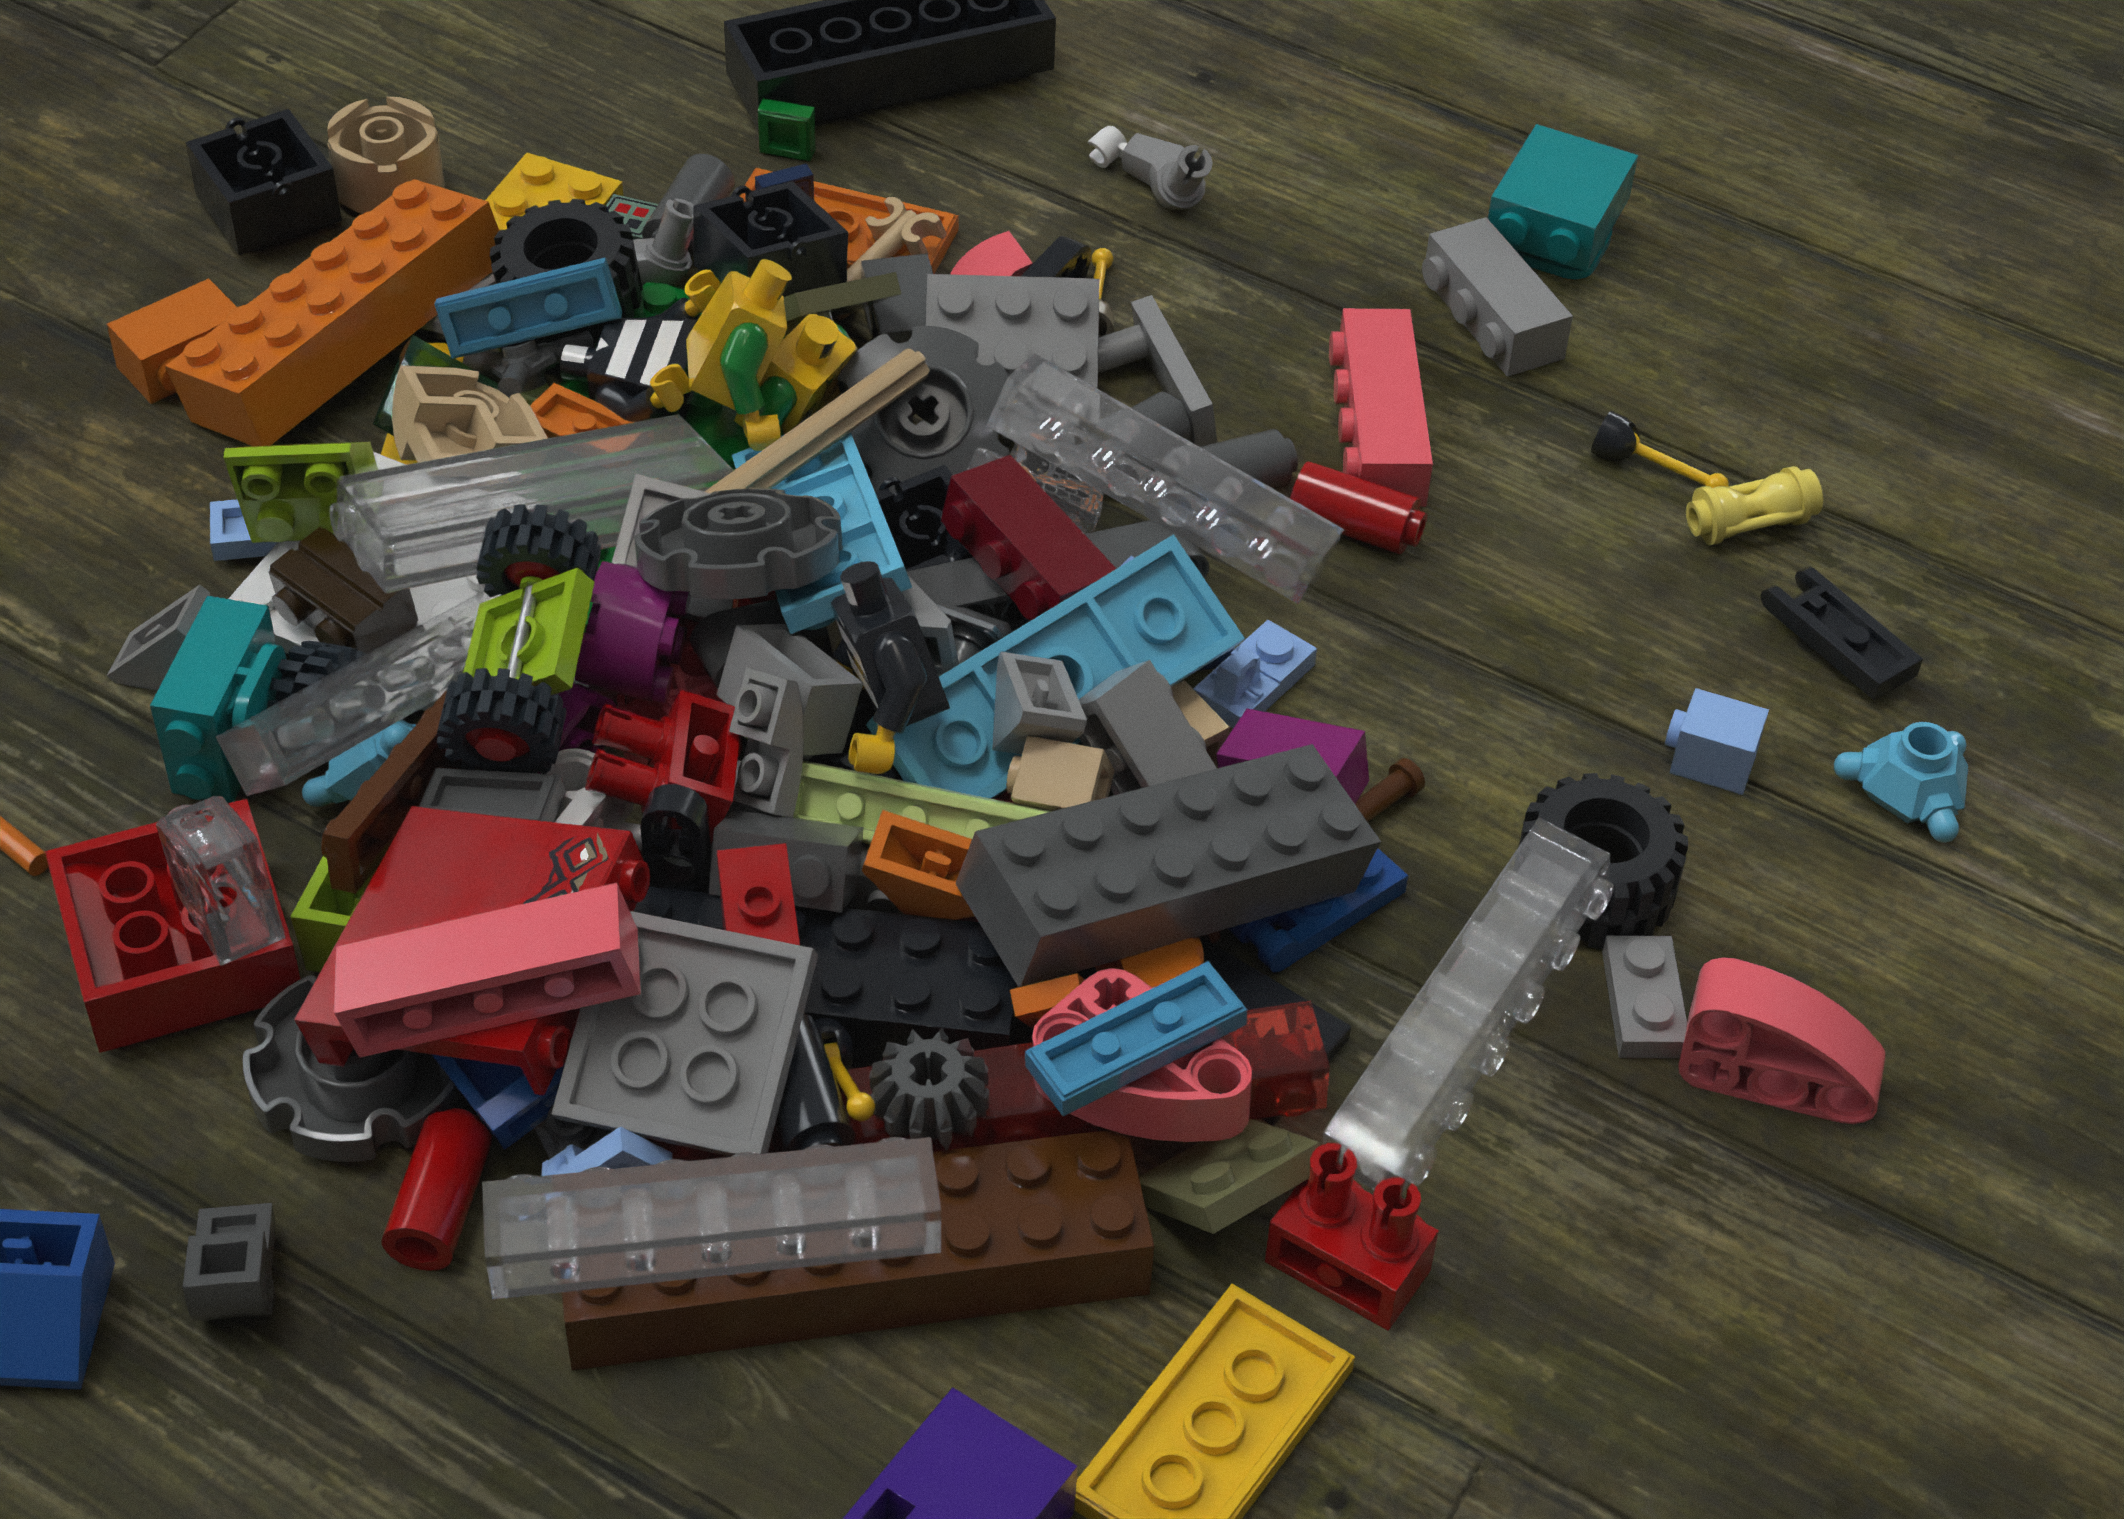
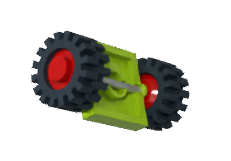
(522, 642)

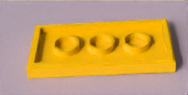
(1216, 1418)

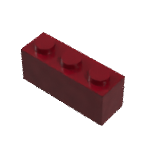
(1021, 536)

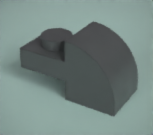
(231, 1263)

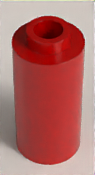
(1361, 507)
(437, 1190)

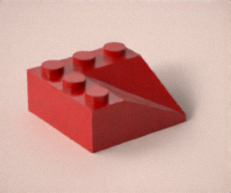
(139, 949)

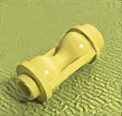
(1776, 500)

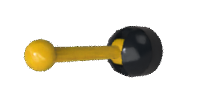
(1620, 439)
(841, 1055)

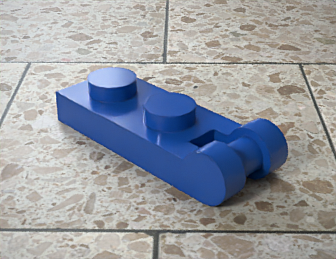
(1317, 923)

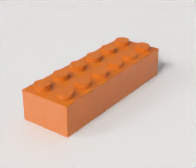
(335, 313)

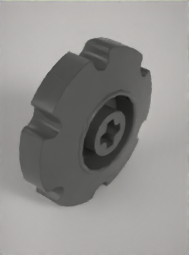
(955, 392)
(738, 543)
(334, 1108)

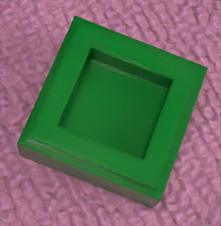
(786, 129)

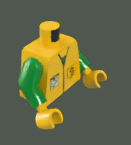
(737, 343)
(804, 371)

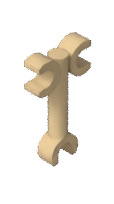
(894, 232)

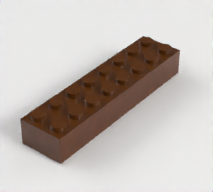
(1018, 1234)

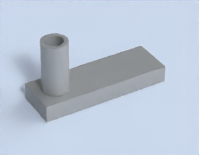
(1155, 342)

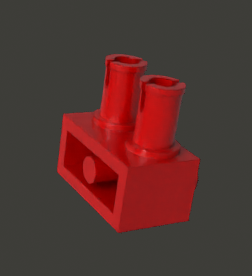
(682, 749)
(1353, 1243)

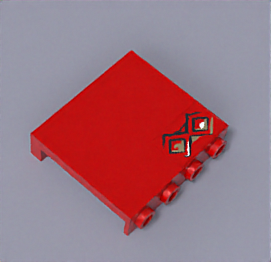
(469, 865)

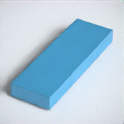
(528, 308)
(1135, 1038)

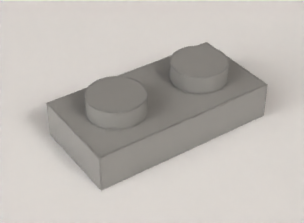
(1645, 996)

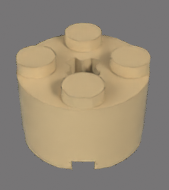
(382, 149)

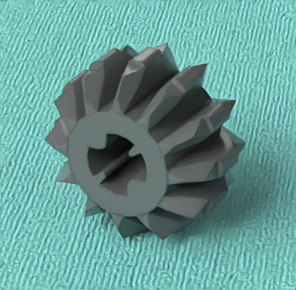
(930, 1088)

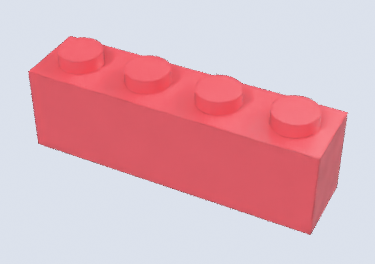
(1381, 400)
(487, 970)

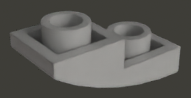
(772, 720)

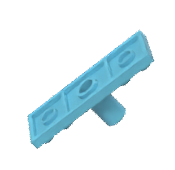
(843, 483)
(1138, 613)

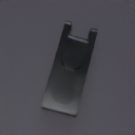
(1844, 634)

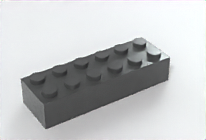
(1164, 864)

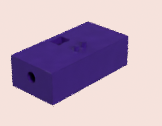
(970, 1467)

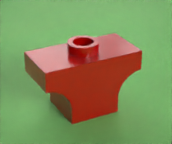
(758, 892)

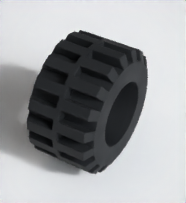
(564, 237)
(1642, 843)

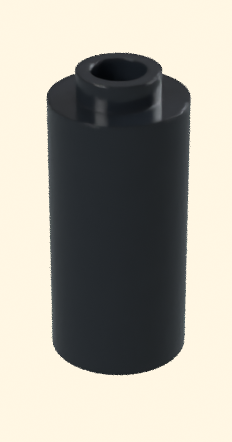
(811, 1101)

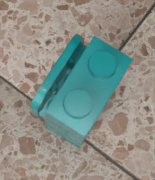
(1562, 201)
(211, 687)

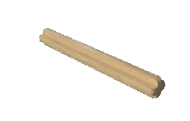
(828, 424)

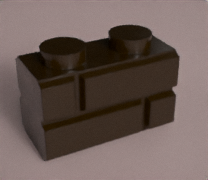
(336, 598)

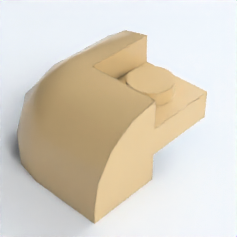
(451, 414)

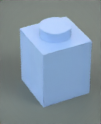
(1716, 740)

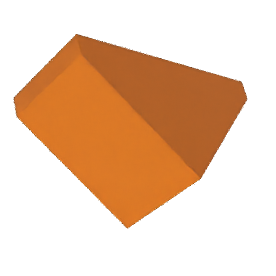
(918, 867)

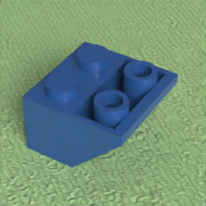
(50, 1295)

